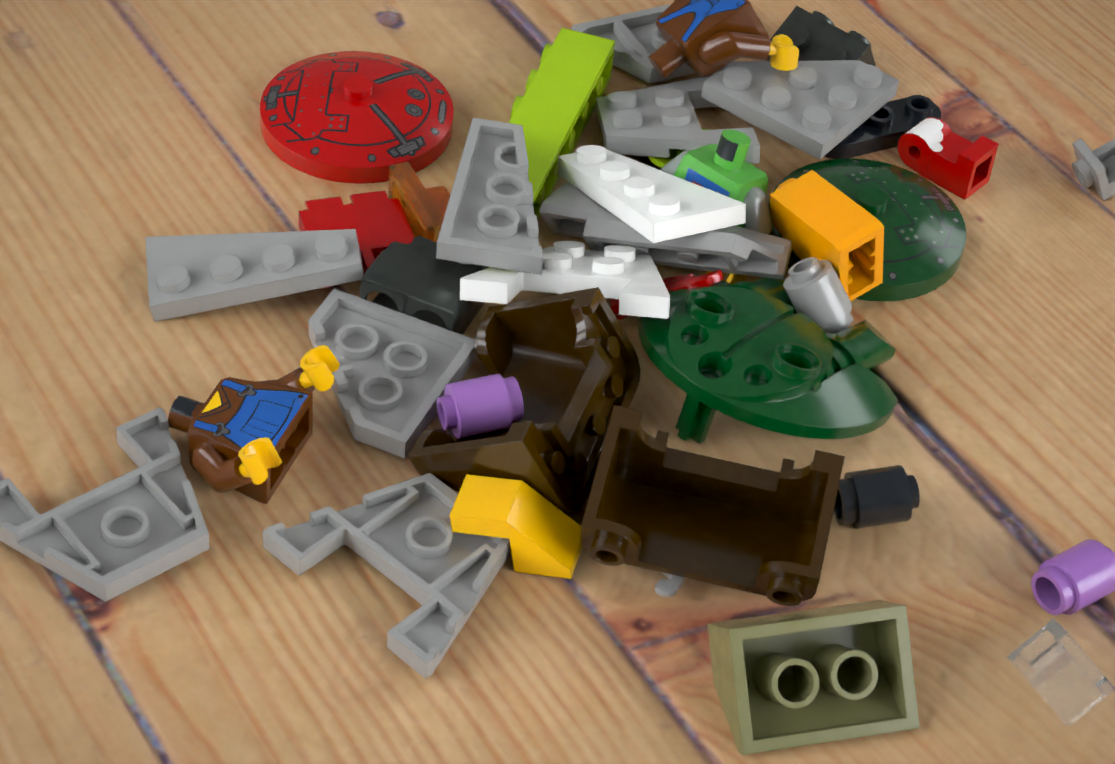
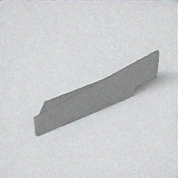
(725, 249)

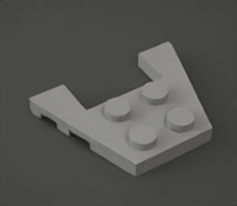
(660, 120)
(120, 529)
(411, 542)

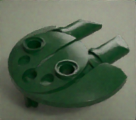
(765, 366)

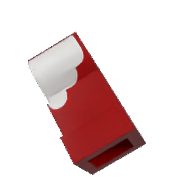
(948, 157)

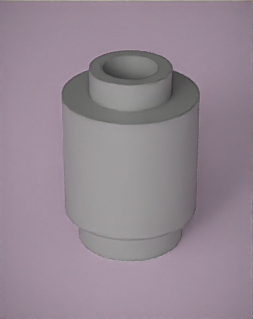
(819, 294)

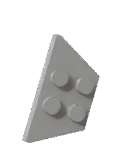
(635, 40)

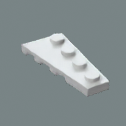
(646, 197)

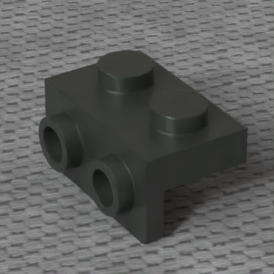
(821, 40)

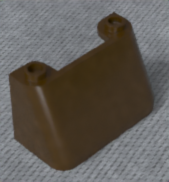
(570, 372)
(709, 514)

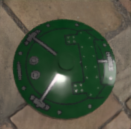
(919, 221)

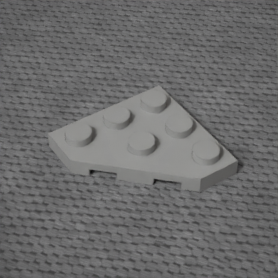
(802, 106)
(387, 368)

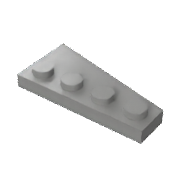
(492, 203)
(234, 269)

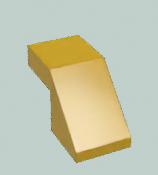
(539, 533)

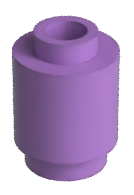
(480, 405)
(1075, 578)

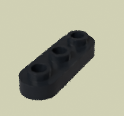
(886, 127)

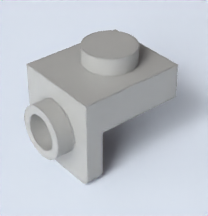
(1096, 167)

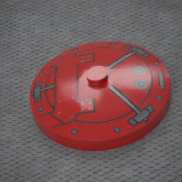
(356, 116)

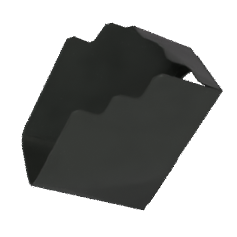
(421, 284)

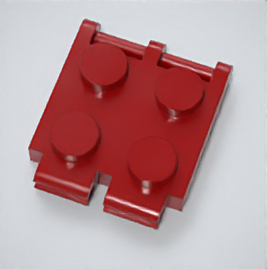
(372, 214)

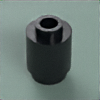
(876, 497)

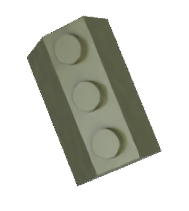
(815, 675)

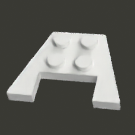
(572, 268)

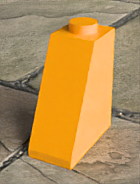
(831, 228)

